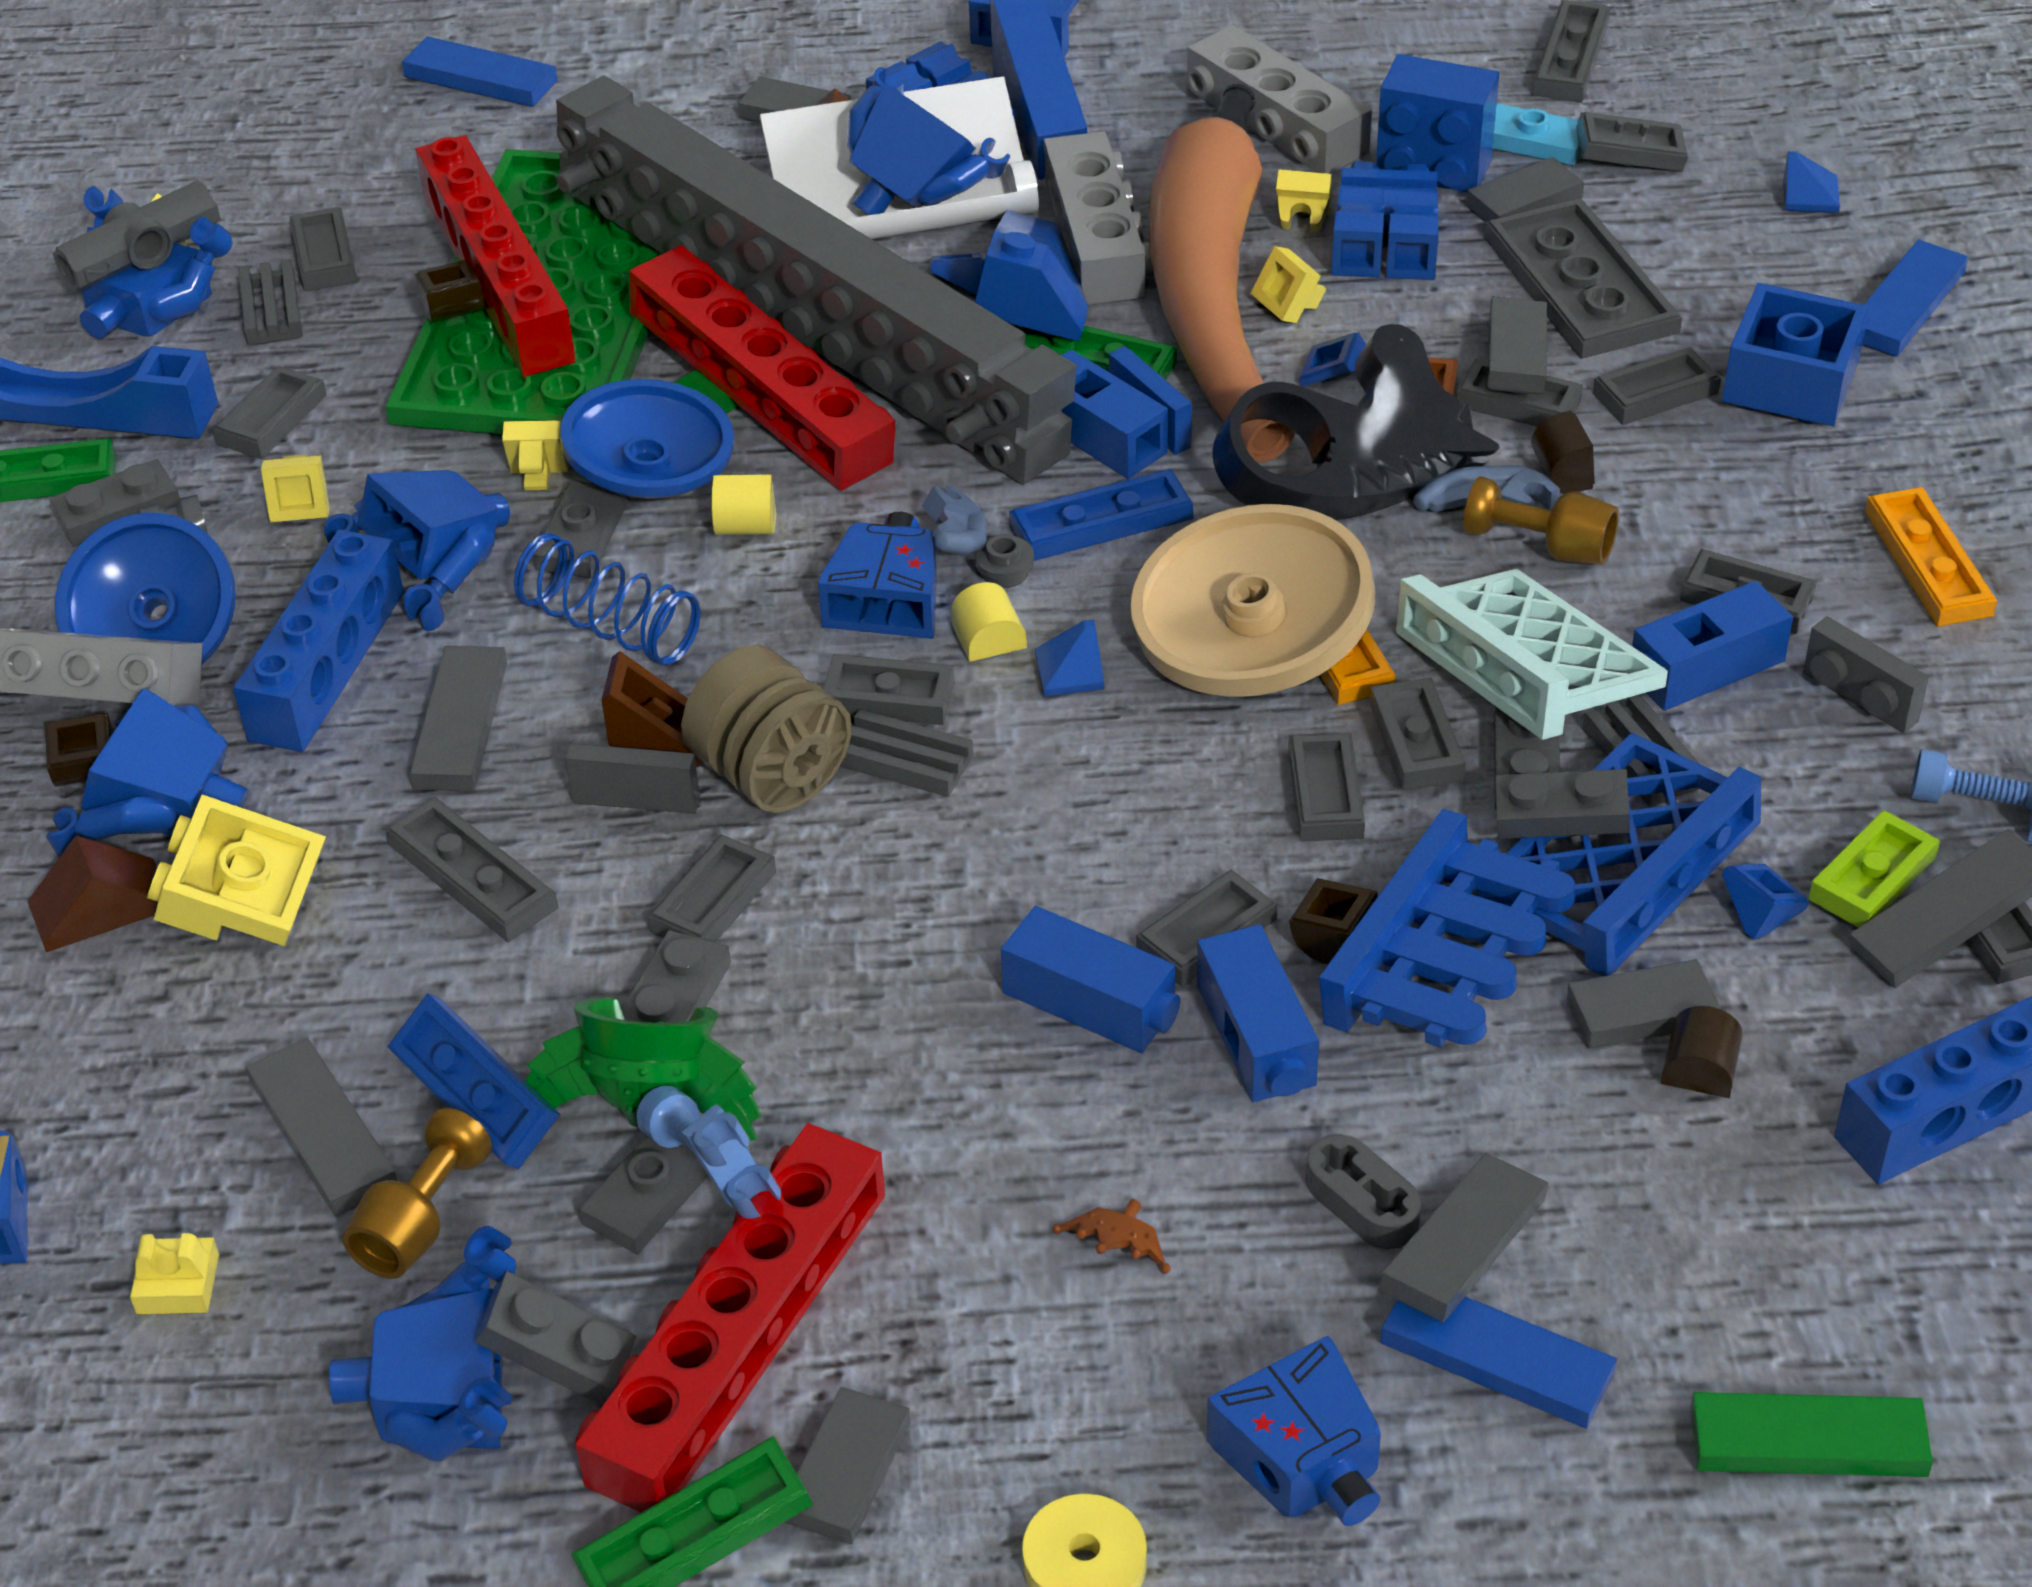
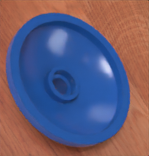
(646, 438)
(142, 564)

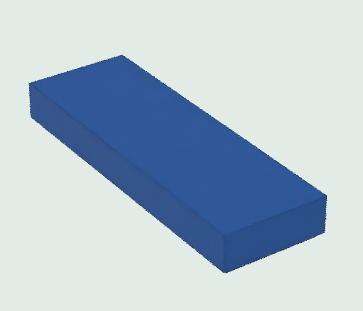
(479, 71)
(1911, 295)
(1102, 514)
(473, 1079)
(1506, 1357)

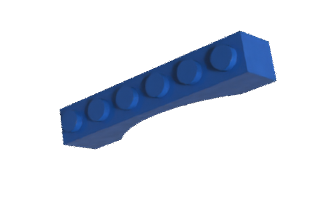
(152, 394)

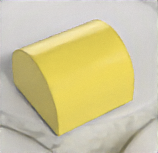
(743, 505)
(986, 622)

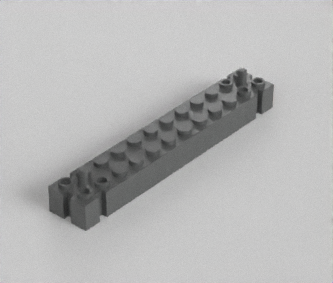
(820, 279)

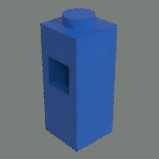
(1115, 420)
(1715, 643)
(1089, 979)
(1257, 1013)

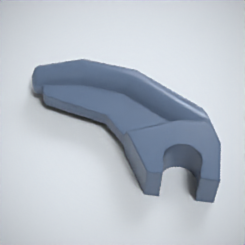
(1515, 481)
(960, 520)

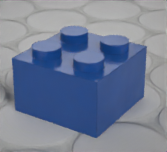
(1438, 118)
(1795, 354)

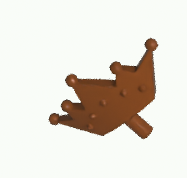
(1118, 1231)

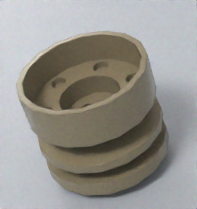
(766, 728)

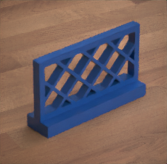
(1671, 865)

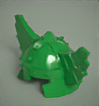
(632, 1058)

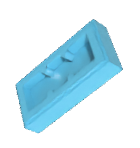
(1536, 134)

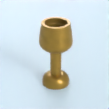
(1575, 529)
(397, 1218)

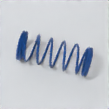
(562, 578)

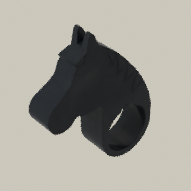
(1365, 454)

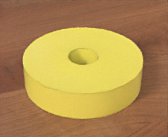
(1087, 1524)

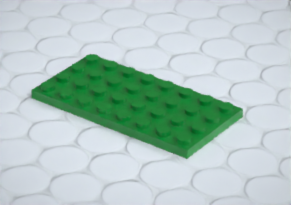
(460, 366)

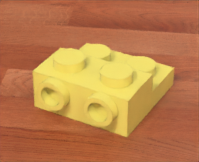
(235, 873)

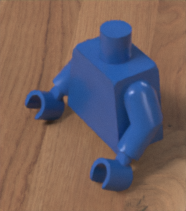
(911, 151)
(156, 297)
(436, 526)
(149, 774)
(425, 1372)

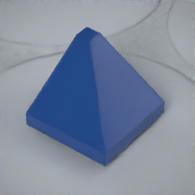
(1809, 186)
(960, 269)
(1332, 359)
(1071, 661)
(1762, 898)

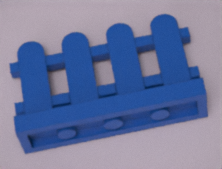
(1405, 931)

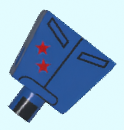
(882, 579)
(1301, 1434)

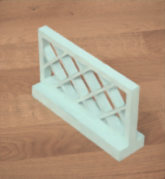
(1513, 668)

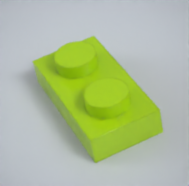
(1874, 869)

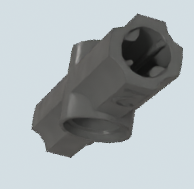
(134, 236)

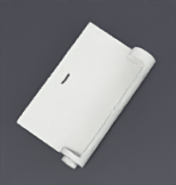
(812, 158)

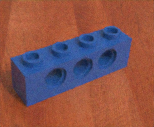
(319, 641)
(1939, 1095)

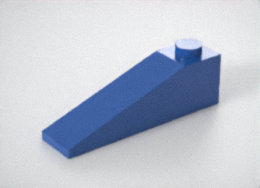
(1032, 278)

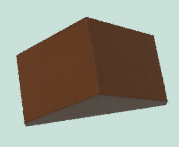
(642, 709)
(91, 893)

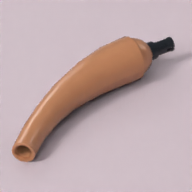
(1195, 238)

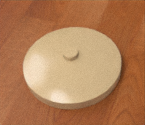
(1253, 600)

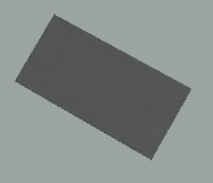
(1584, 275)

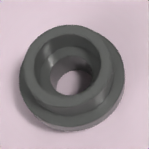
(1005, 560)

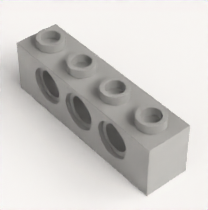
(1291, 105)
(1097, 217)
(98, 666)

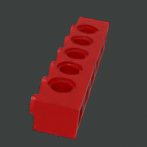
(486, 234)
(762, 367)
(767, 1275)

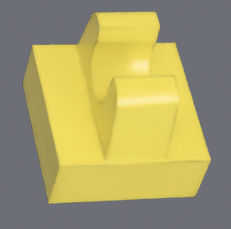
(1304, 194)
(1288, 285)
(534, 450)
(295, 488)
(174, 1274)

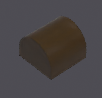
(449, 291)
(1565, 452)
(74, 747)
(1329, 917)
(1703, 1051)

